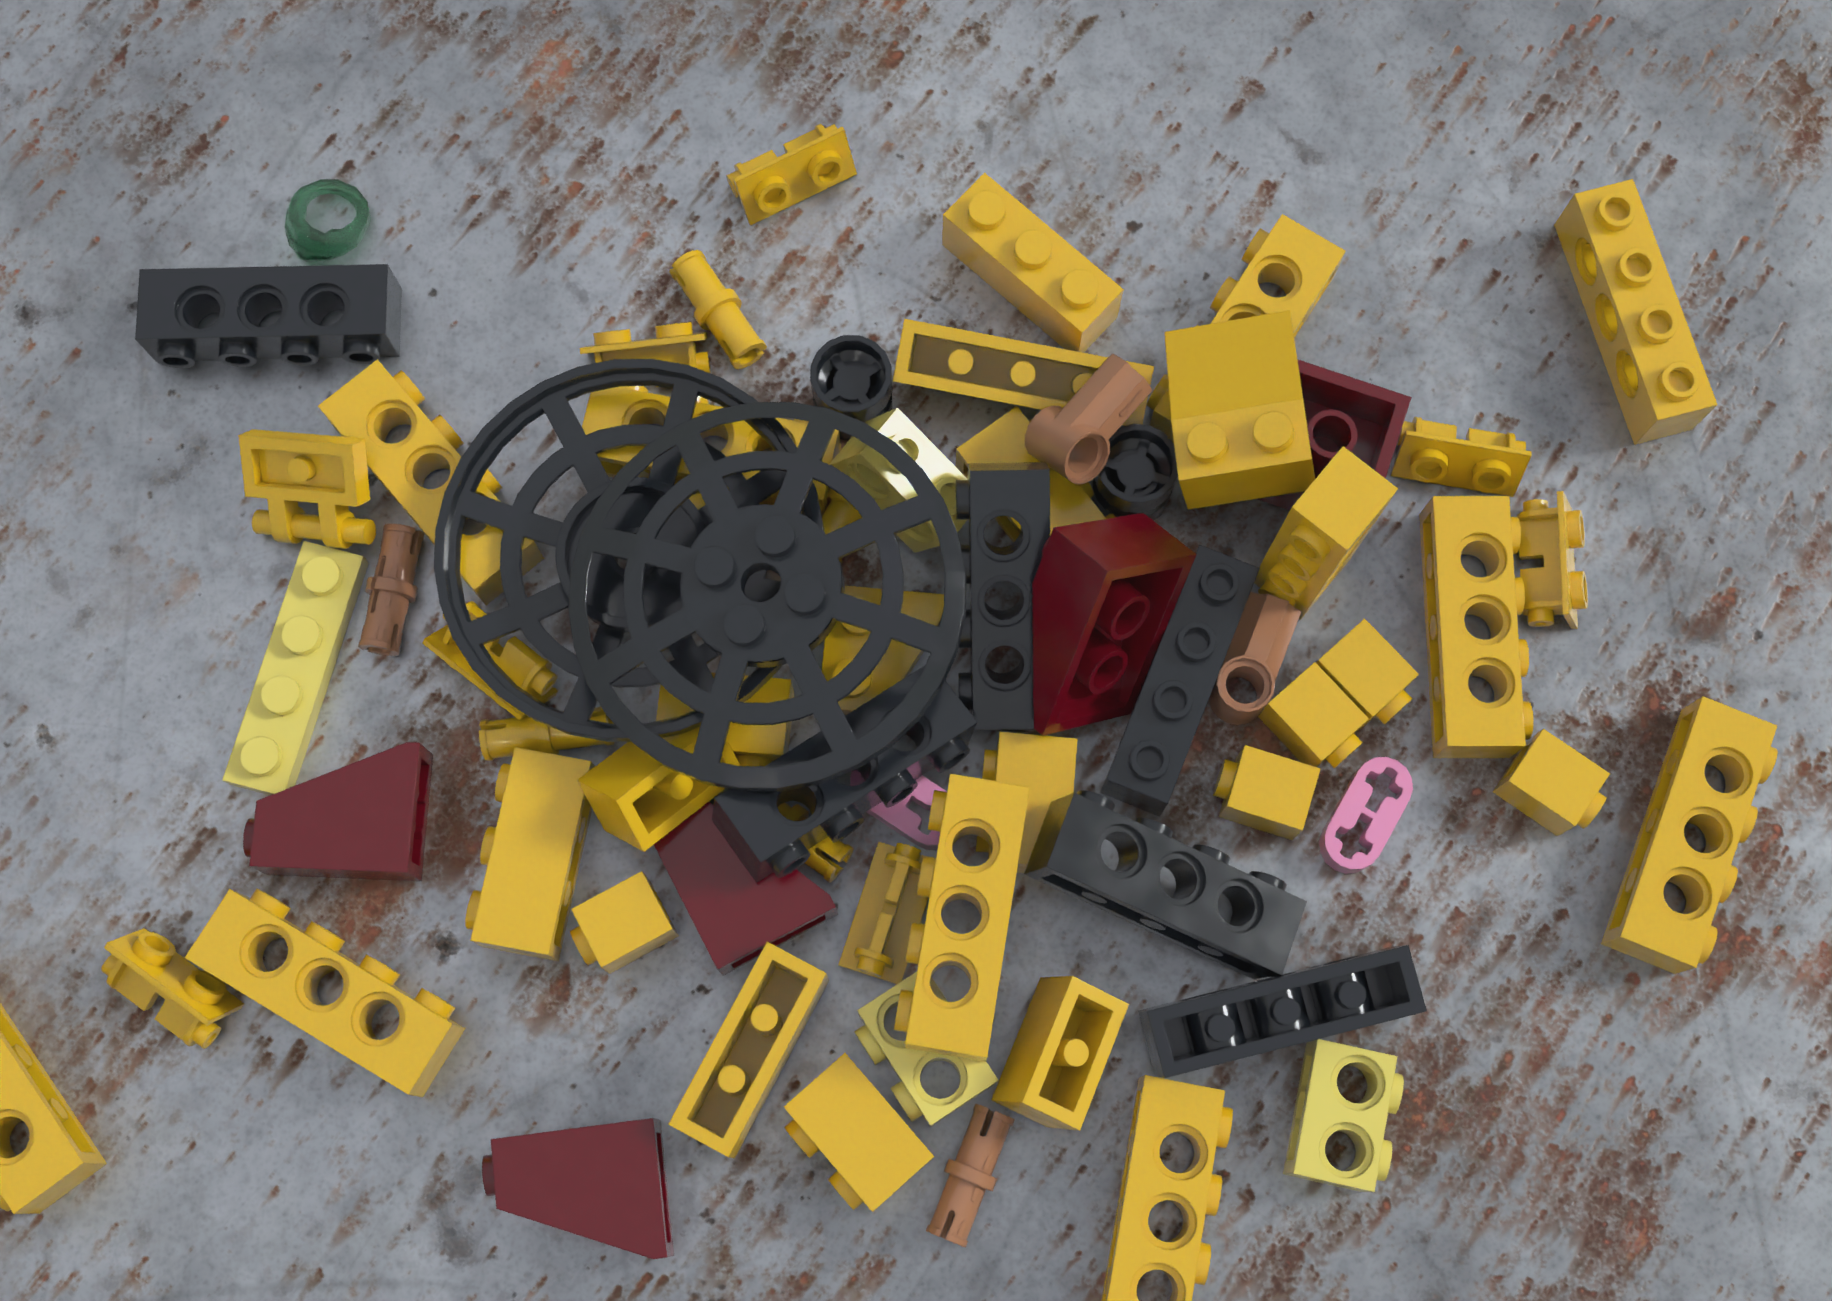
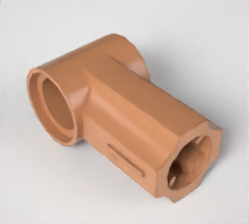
(1078, 435)
(1255, 656)

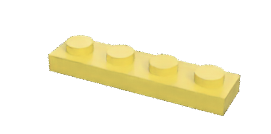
(296, 669)

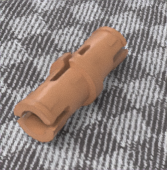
(391, 590)
(970, 1175)

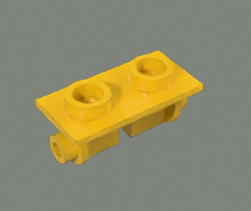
(807, 167)
(672, 344)
(1480, 463)
(1556, 586)
(515, 659)
(885, 914)
(148, 966)

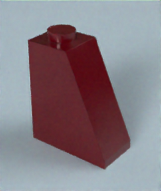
(349, 821)
(726, 902)
(588, 1182)

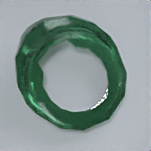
(313, 244)

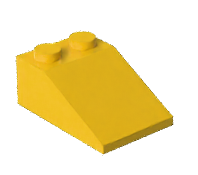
(1238, 410)

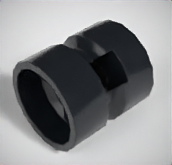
(852, 378)
(1137, 473)

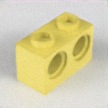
(889, 485)
(909, 1063)
(1323, 1110)

